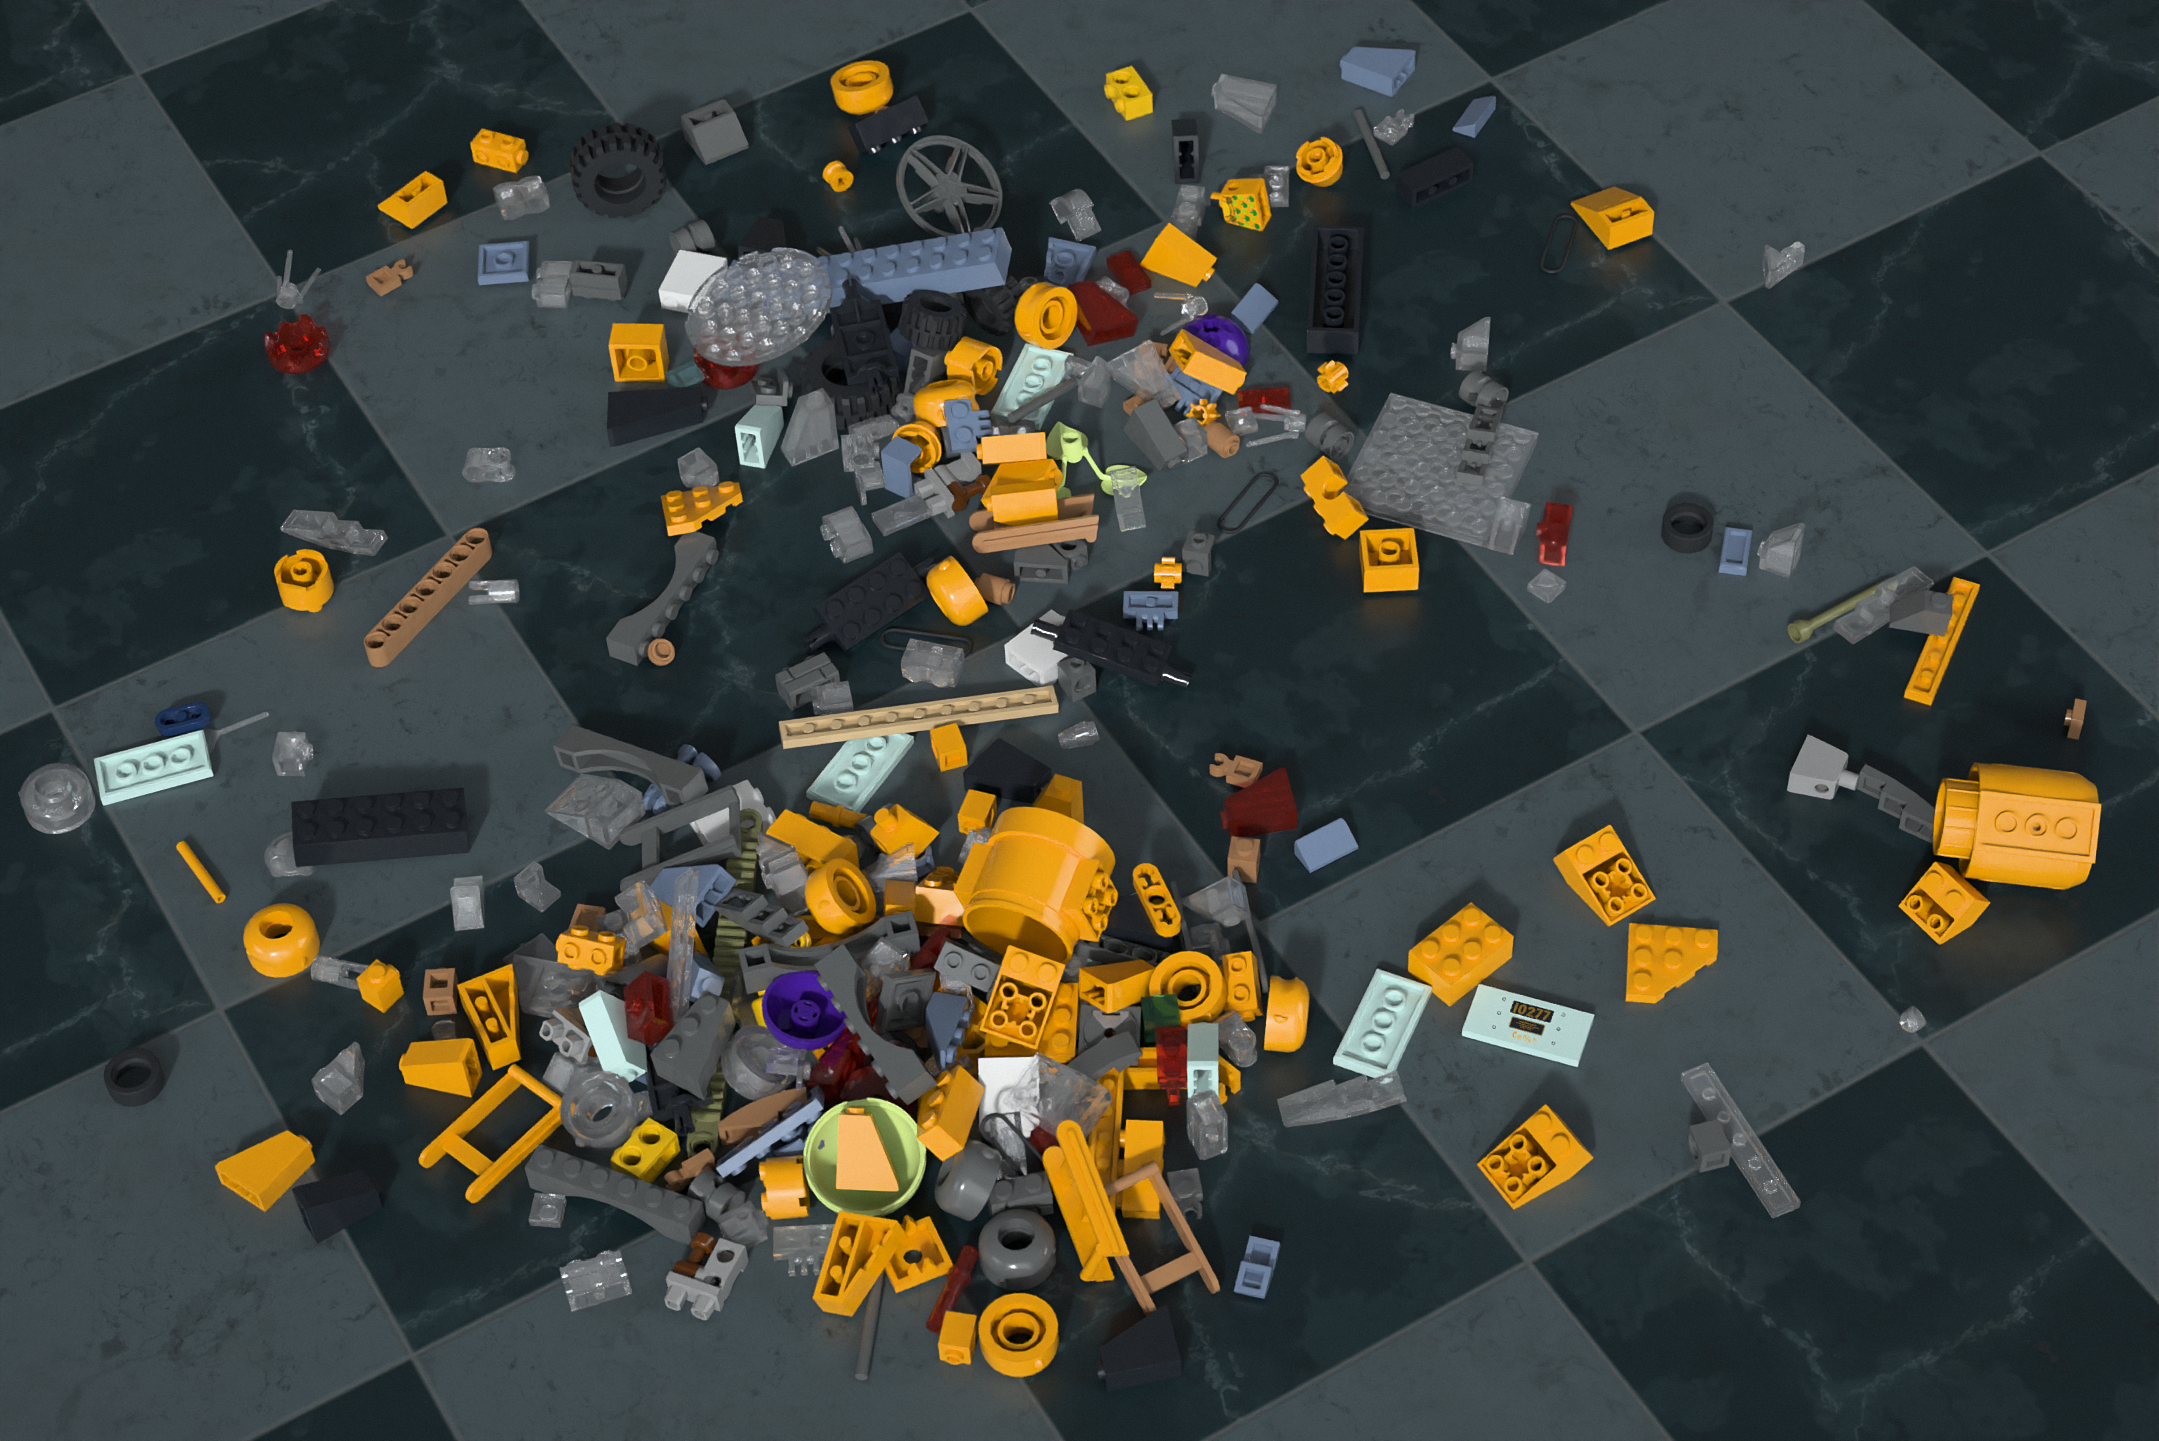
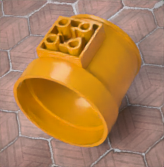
(1037, 884)

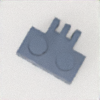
(1193, 390)
(965, 425)
(1150, 608)

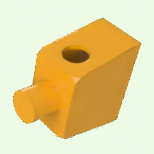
(900, 827)

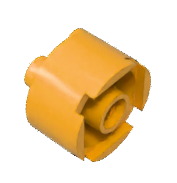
(974, 363)
(304, 580)
(786, 1187)

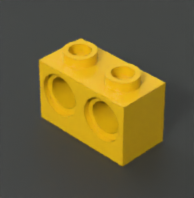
(1128, 93)
(649, 1158)

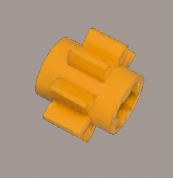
(1332, 376)
(1209, 415)
(1168, 573)

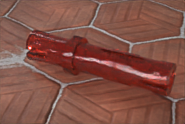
(957, 1279)

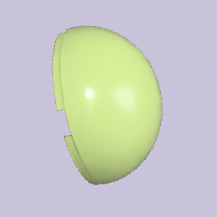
(903, 1147)

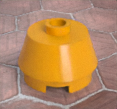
(1320, 162)
(925, 436)

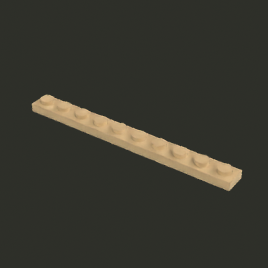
(917, 717)

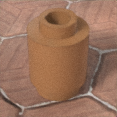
(1222, 439)
(995, 589)

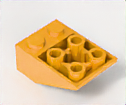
(1616, 216)
(1604, 876)
(936, 899)
(1021, 997)
(1535, 1158)

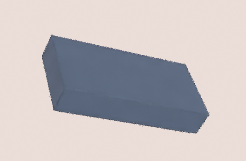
(1735, 551)

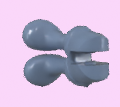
(687, 754)

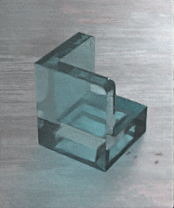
(684, 375)

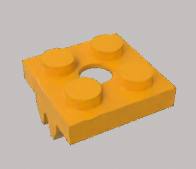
(934, 1262)

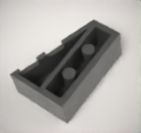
(695, 1044)

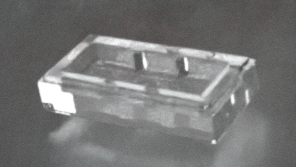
(901, 515)

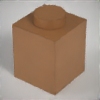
(1244, 857)

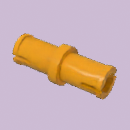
(836, 815)

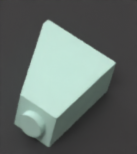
(758, 434)
(608, 1031)
(1203, 1058)

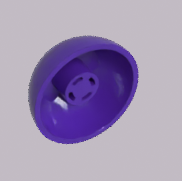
(1221, 334)
(801, 1012)

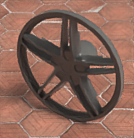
(946, 188)

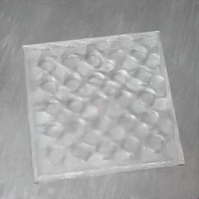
(1413, 464)

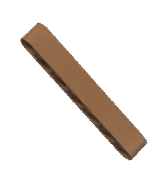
(427, 597)

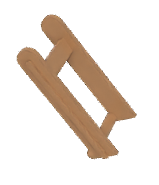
(1073, 524)
(1176, 1269)

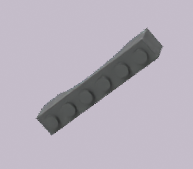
(634, 633)
(590, 751)
(767, 962)
(901, 1066)
(663, 1209)

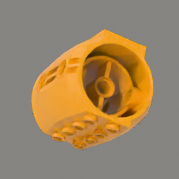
(2019, 825)

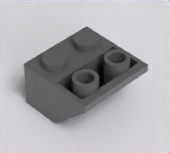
(714, 131)

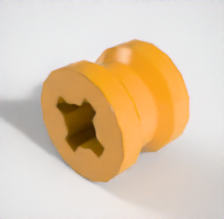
(838, 176)

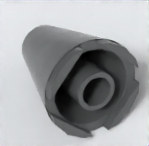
(615, 981)

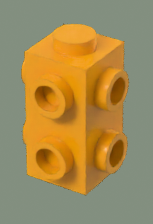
(499, 150)
(590, 950)
(1242, 984)

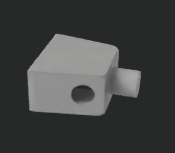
(1820, 770)

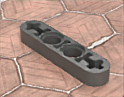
(1126, 951)

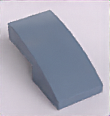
(1257, 1267)

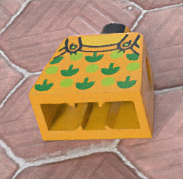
(1244, 203)

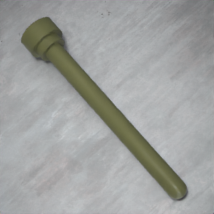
(1802, 629)

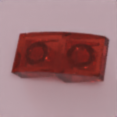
(930, 950)

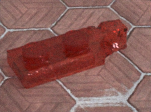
(1172, 1061)

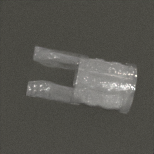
(879, 426)
(498, 592)
(335, 971)

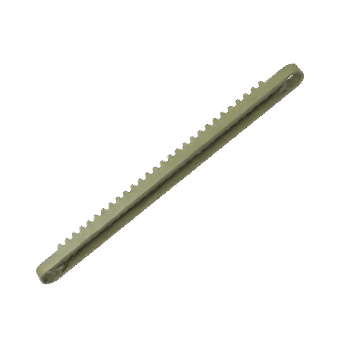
(726, 959)

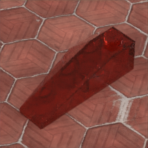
(841, 1060)

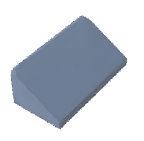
(1475, 116)
(1254, 308)
(1325, 845)

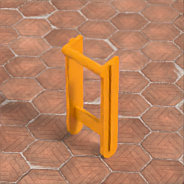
(491, 1172)
(1080, 1186)

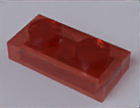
(1128, 272)
(1272, 396)

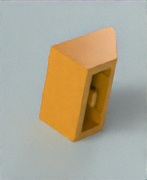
(415, 200)
(1943, 903)

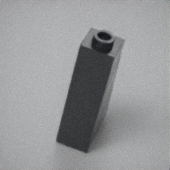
(652, 412)

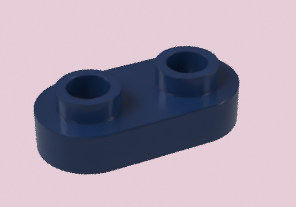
(183, 719)

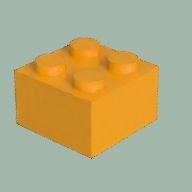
(639, 352)
(1389, 560)

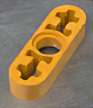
(1156, 911)

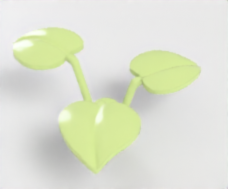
(1070, 446)

